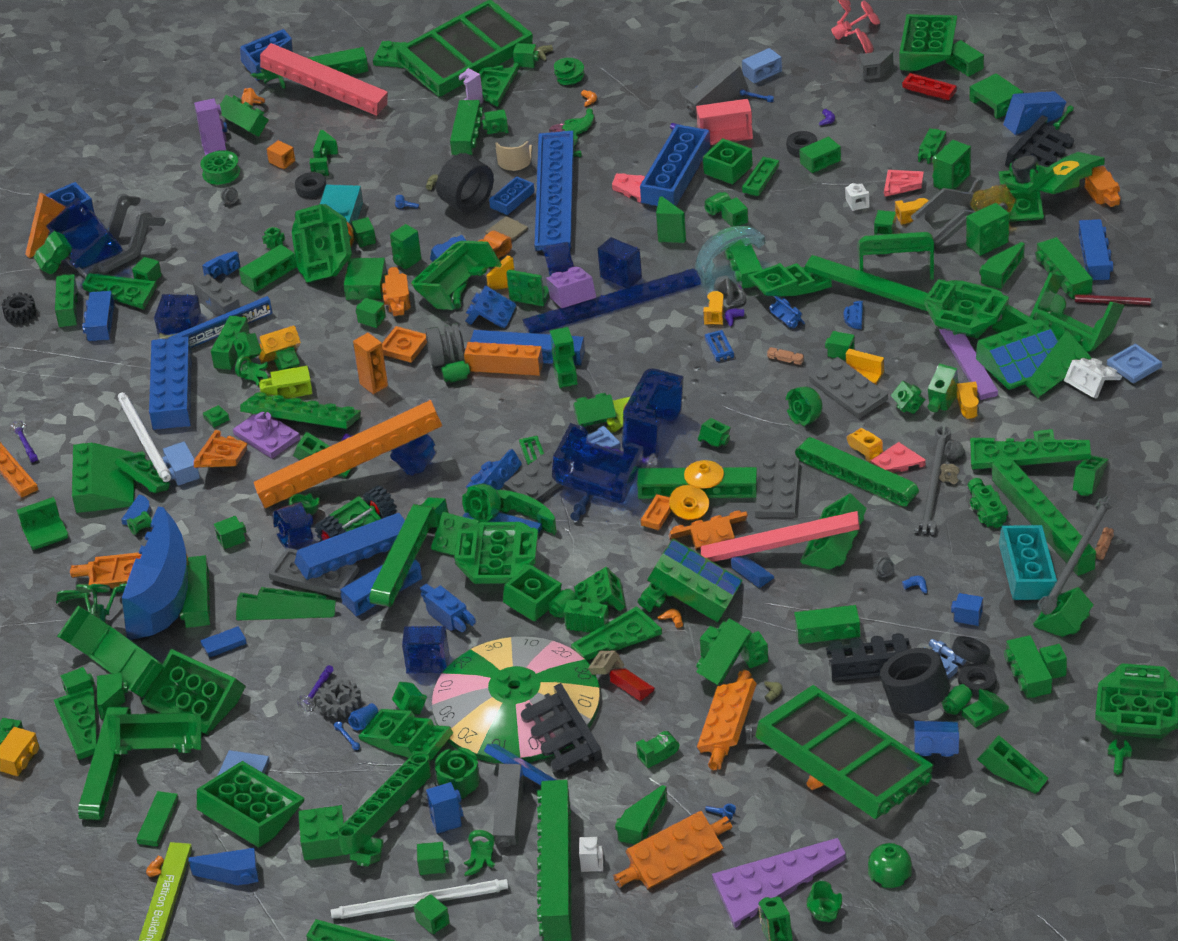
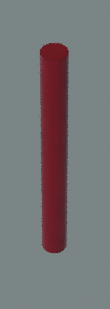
(1106, 299)

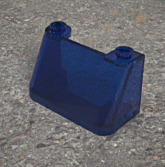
(86, 235)

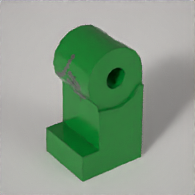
(656, 749)

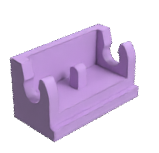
(473, 85)

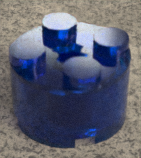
(559, 257)
(415, 455)
(292, 524)

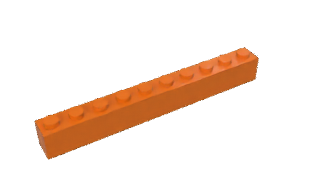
(347, 454)

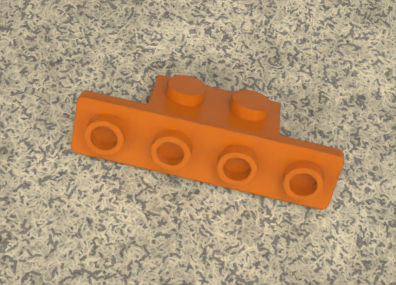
(711, 531)

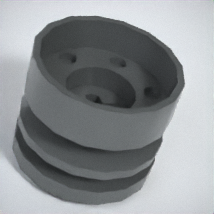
(444, 345)

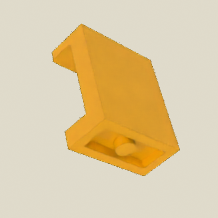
(278, 341)

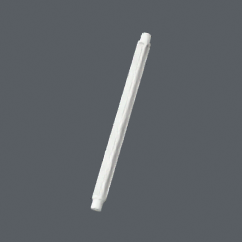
(144, 437)
(410, 900)

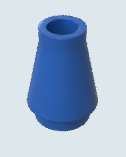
(361, 718)

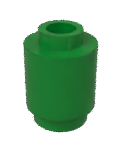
(713, 203)
(455, 371)
(558, 603)
(957, 699)

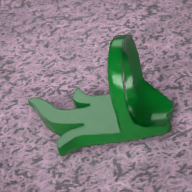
(267, 76)
(250, 370)
(480, 852)

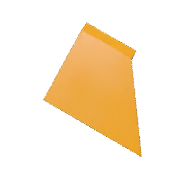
(498, 276)

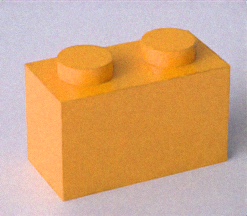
(17, 750)

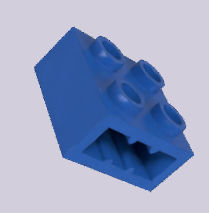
(936, 738)

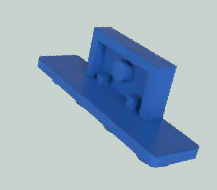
(497, 472)

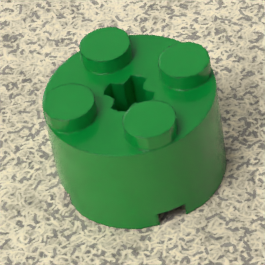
(459, 768)

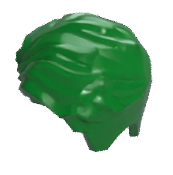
(823, 902)

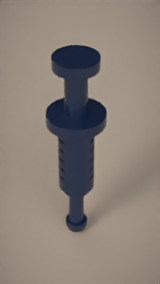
(580, 508)

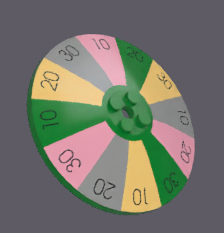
(483, 709)

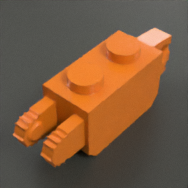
(1103, 187)
(396, 292)

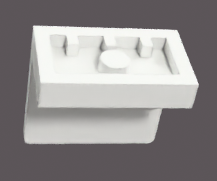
(1090, 375)

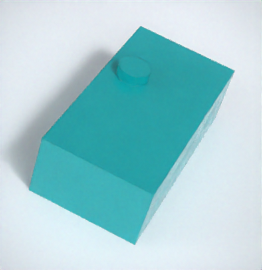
(344, 199)
(1027, 561)

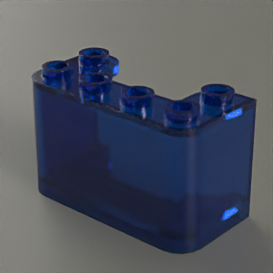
(655, 396)
(595, 467)

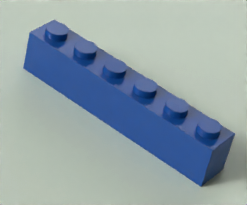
(529, 339)
(349, 547)

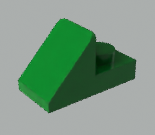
(324, 145)
(984, 709)

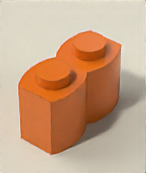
(499, 242)

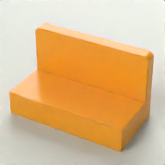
(866, 364)

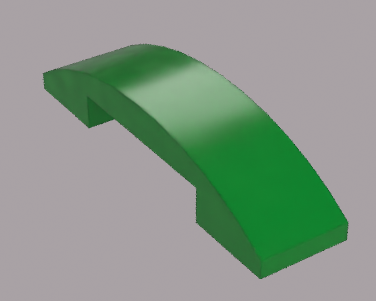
(528, 507)

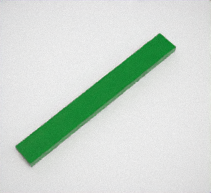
(866, 282)

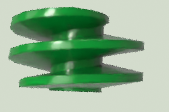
(569, 71)

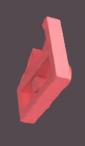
(902, 181)
(628, 185)
(898, 459)

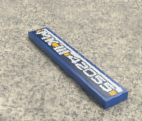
(213, 327)

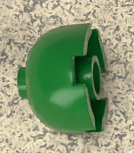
(804, 405)
(481, 502)
(889, 865)

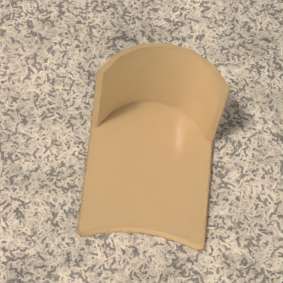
(514, 157)

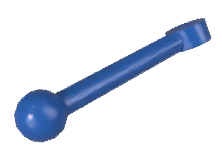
(769, 98)
(338, 726)

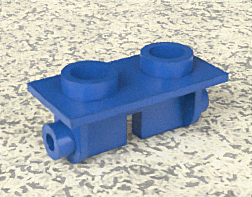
(783, 307)

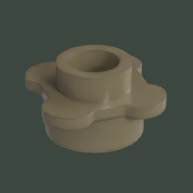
(949, 468)

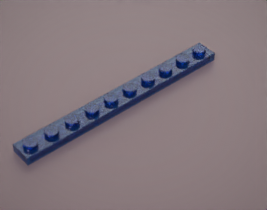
(612, 301)

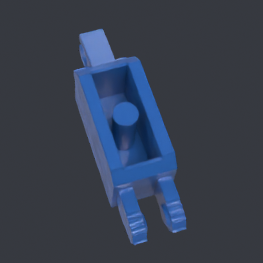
(446, 608)

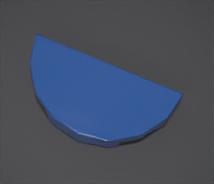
(853, 315)
(139, 505)

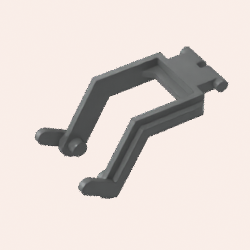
(950, 197)
(144, 220)

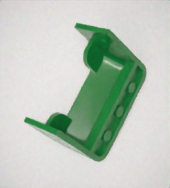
(897, 244)
(453, 269)
(1050, 310)
(154, 731)

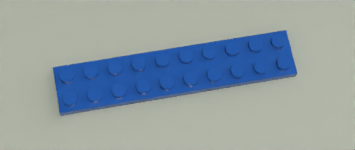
(554, 189)

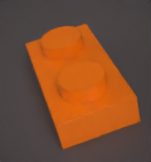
(656, 512)

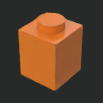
(281, 154)

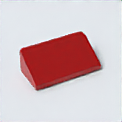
(631, 683)

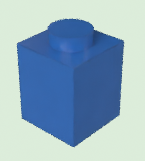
(967, 609)

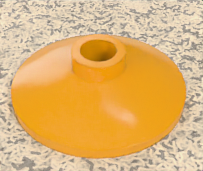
(704, 474)
(690, 496)

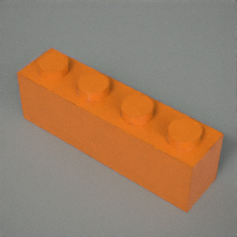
(504, 358)

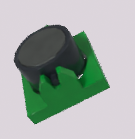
(1028, 174)

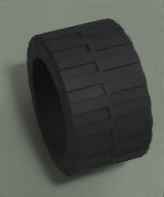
(465, 183)
(915, 680)

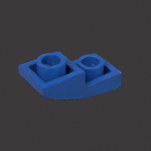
(224, 264)

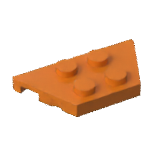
(45, 212)
(220, 451)

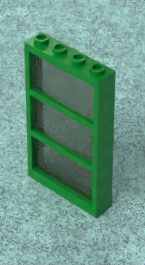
(471, 40)
(844, 751)

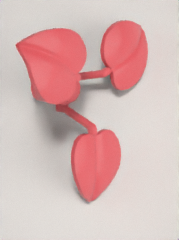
(843, 28)

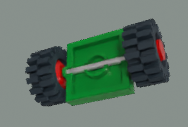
(357, 513)

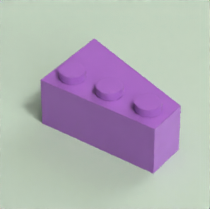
(210, 126)

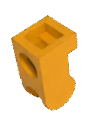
(906, 210)
(714, 312)
(968, 399)
(865, 443)

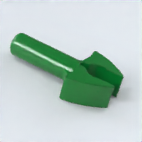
(1119, 755)

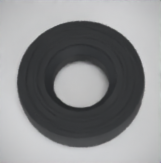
(799, 136)
(313, 191)
(971, 649)
(976, 669)

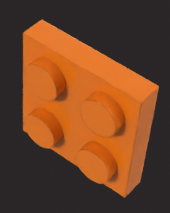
(404, 344)

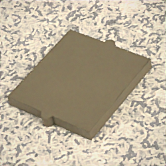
(509, 228)

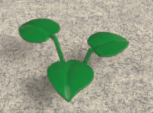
(83, 590)

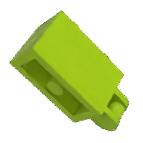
(288, 383)

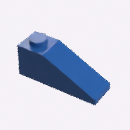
(228, 867)

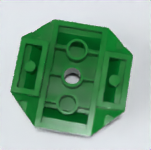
(495, 551)
(1138, 701)

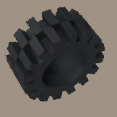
(19, 308)

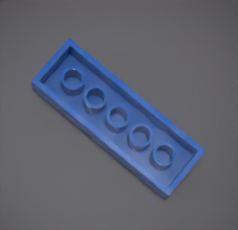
(675, 165)
(170, 383)

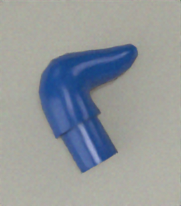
(915, 580)

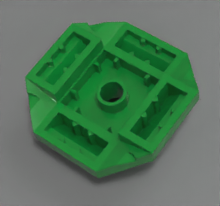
(320, 242)
(964, 306)

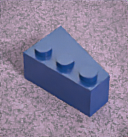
(251, 51)

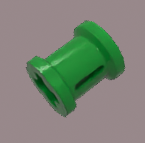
(134, 527)

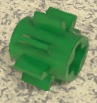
(273, 237)

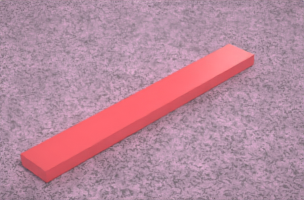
(781, 537)

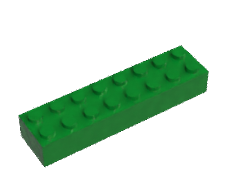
(554, 861)

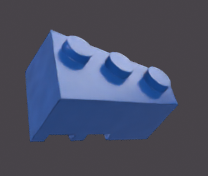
(1029, 107)

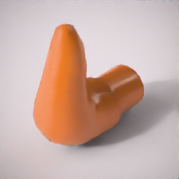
(591, 97)
(675, 615)
(154, 867)

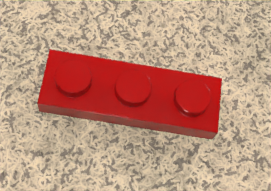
(929, 86)

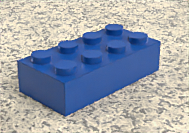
(512, 195)

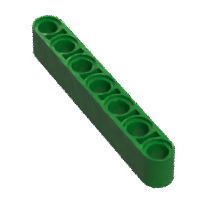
(857, 471)
(402, 555)
(101, 773)
(384, 803)

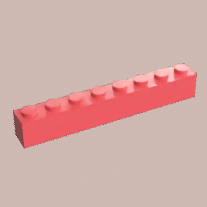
(323, 79)

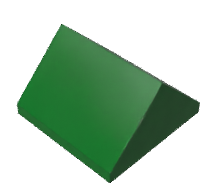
(670, 222)

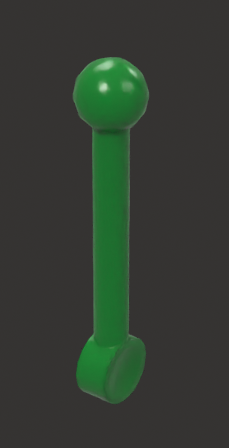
(1057, 124)

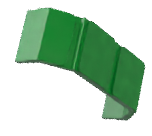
(111, 650)

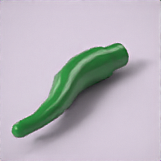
(456, 297)

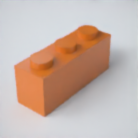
(370, 363)

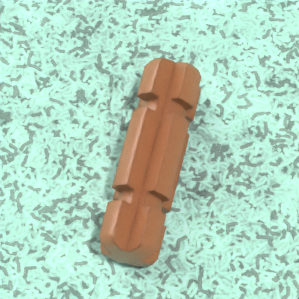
(786, 356)
(1104, 542)

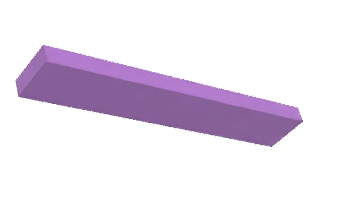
(971, 367)

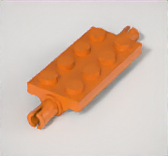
(107, 570)
(726, 718)
(673, 850)

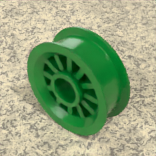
(220, 167)

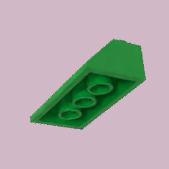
(832, 550)

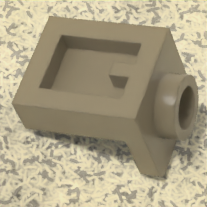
(605, 662)

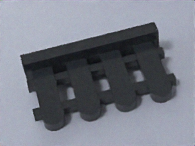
(1032, 139)
(861, 664)
(571, 735)

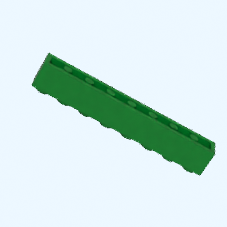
(1041, 511)

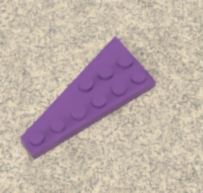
(773, 877)

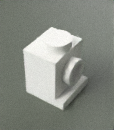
(857, 191)
(590, 854)

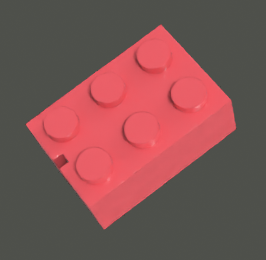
(726, 120)

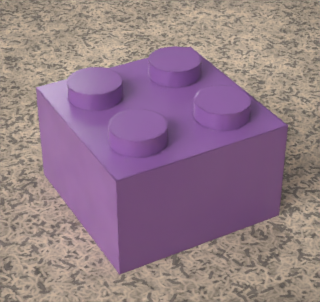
(570, 287)

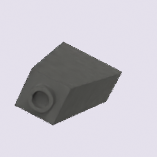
(718, 87)
(508, 804)

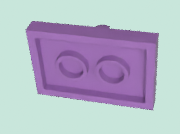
(266, 434)

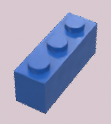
(98, 316)

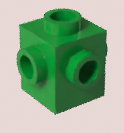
(908, 397)

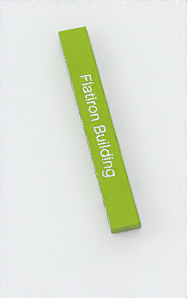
(166, 892)

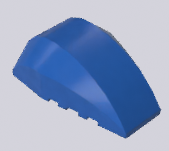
(157, 580)

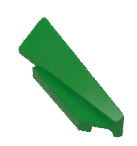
(283, 604)

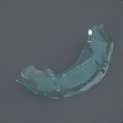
(722, 241)

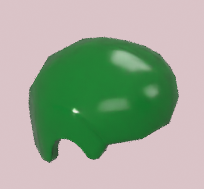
(309, 503)

